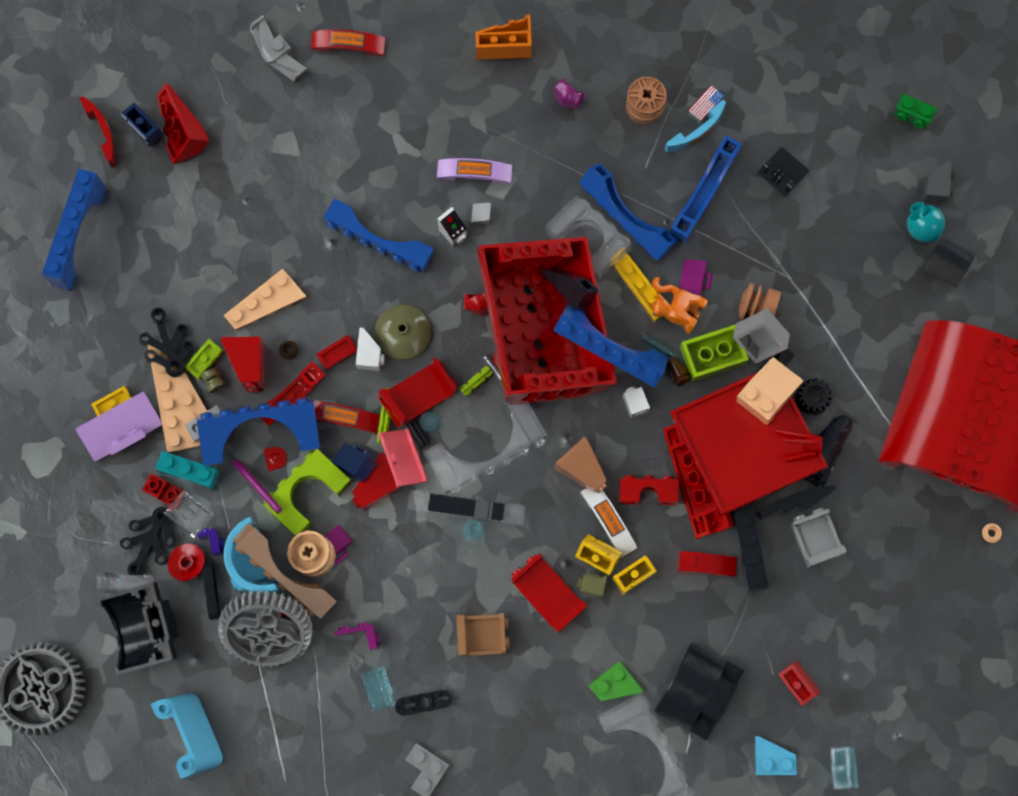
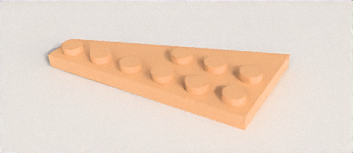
(177, 406)

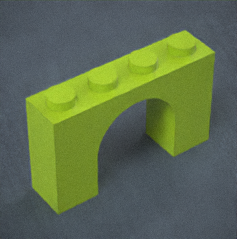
(314, 467)

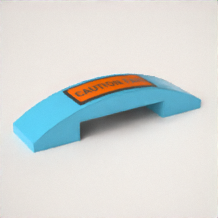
(680, 142)

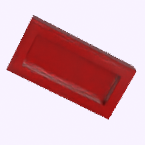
(337, 352)

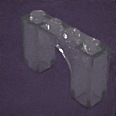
(580, 214)

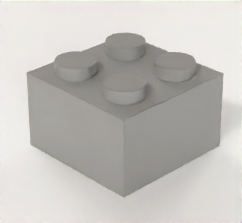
(761, 335)

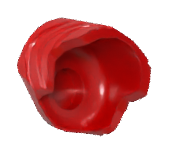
(475, 304)

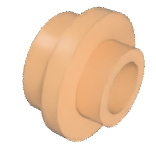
(997, 533)

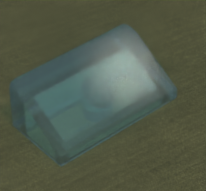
(378, 689)
(844, 768)

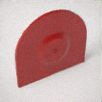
(275, 458)

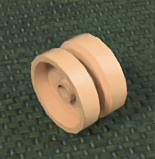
(321, 552)

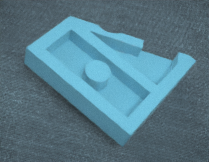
(773, 759)

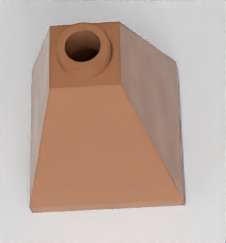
(582, 467)

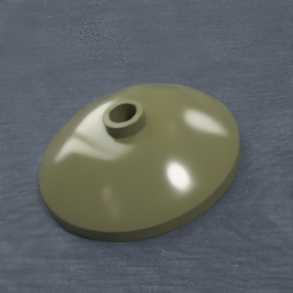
(403, 344)

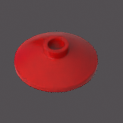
(180, 557)

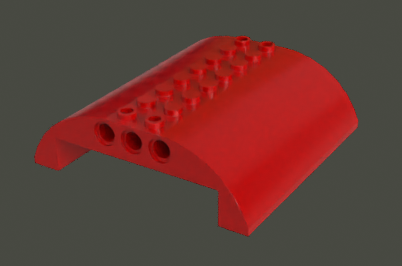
(960, 411)

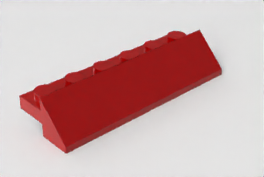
(698, 501)

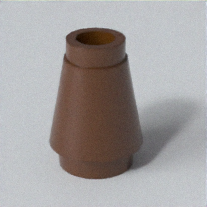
(678, 373)

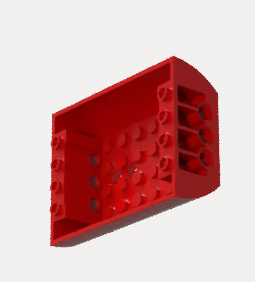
(569, 367)

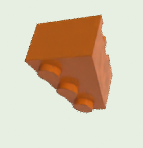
(505, 41)

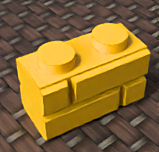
(598, 554)
(634, 575)

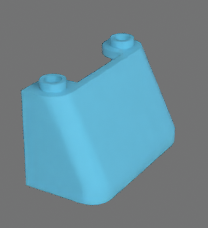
(196, 734)

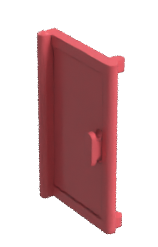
(402, 451)

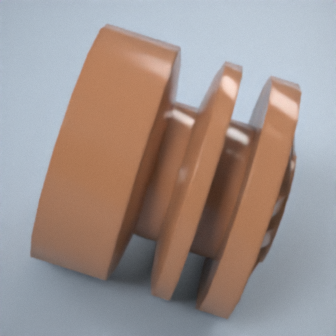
(644, 109)
(755, 302)

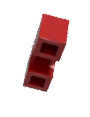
(665, 488)

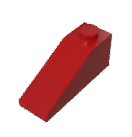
(706, 564)

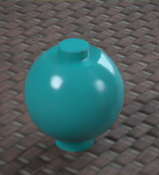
(925, 222)

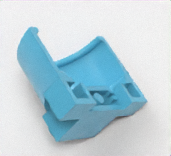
(243, 573)

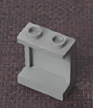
(817, 537)

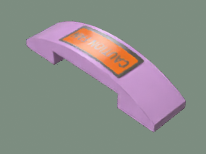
(474, 169)

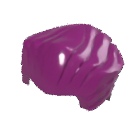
(567, 96)

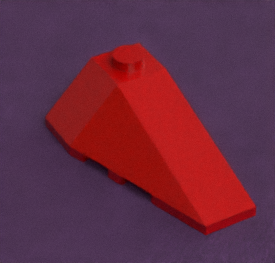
(183, 130)

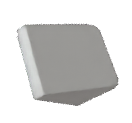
(481, 213)

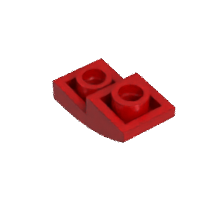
(161, 489)

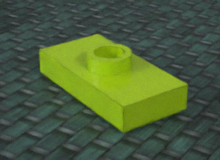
(204, 359)

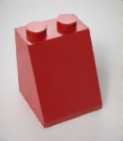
(248, 360)

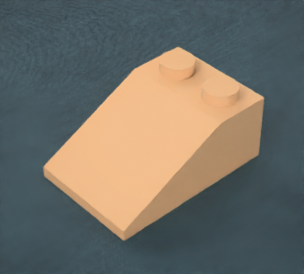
(769, 390)

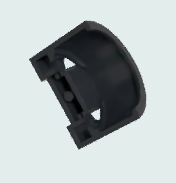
(142, 627)
(698, 690)

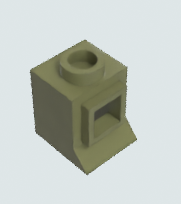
(592, 584)

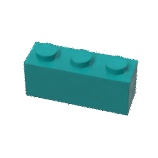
(187, 470)

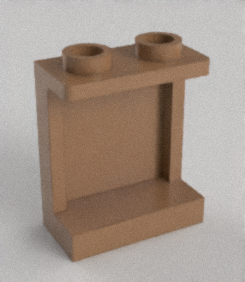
(482, 635)

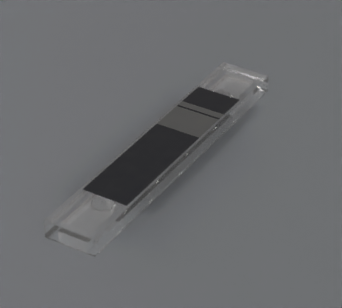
(466, 507)

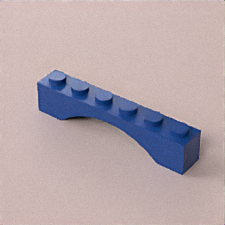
(601, 186)
(705, 189)
(412, 253)

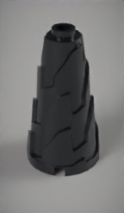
(832, 442)

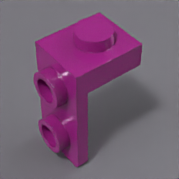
(372, 638)

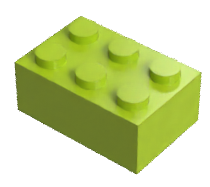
(713, 354)

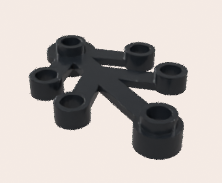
(166, 345)
(150, 539)

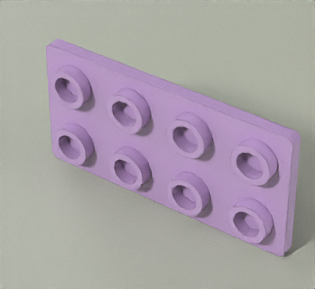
(119, 427)

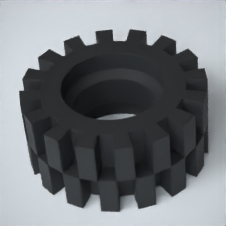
(808, 406)

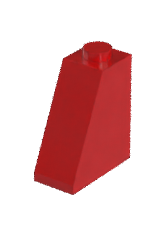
(377, 486)

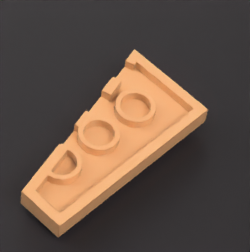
(270, 297)

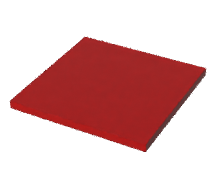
(740, 453)

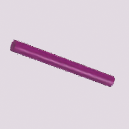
(257, 486)

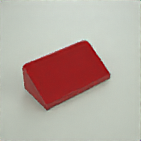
(799, 683)

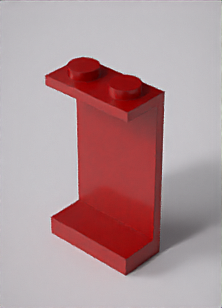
(418, 393)
(547, 593)

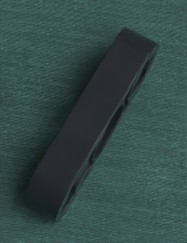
(211, 591)
(427, 695)

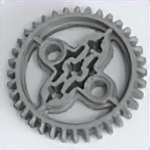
(265, 629)
(45, 695)

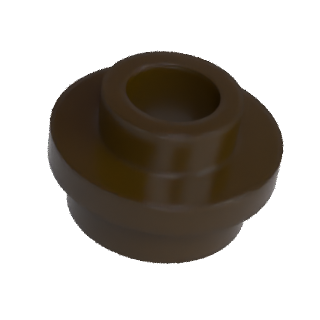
(288, 344)

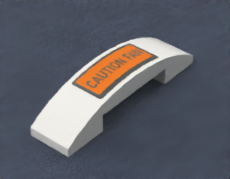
(610, 521)

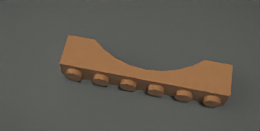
(255, 544)

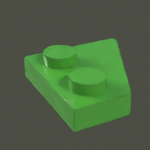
(615, 684)

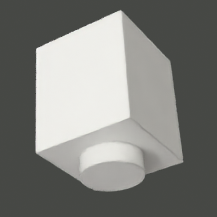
(635, 401)

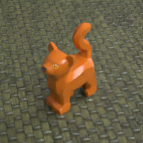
(681, 304)

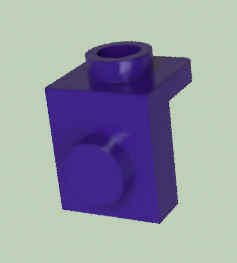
(217, 543)

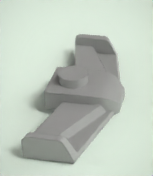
(276, 50)

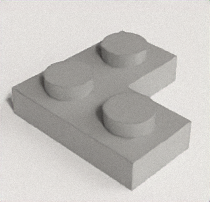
(431, 769)

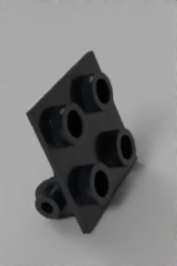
(783, 171)

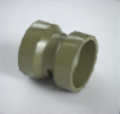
(213, 380)

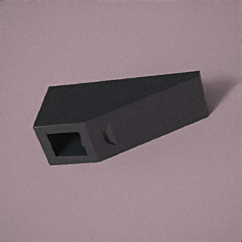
(575, 288)

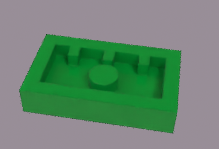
(914, 111)

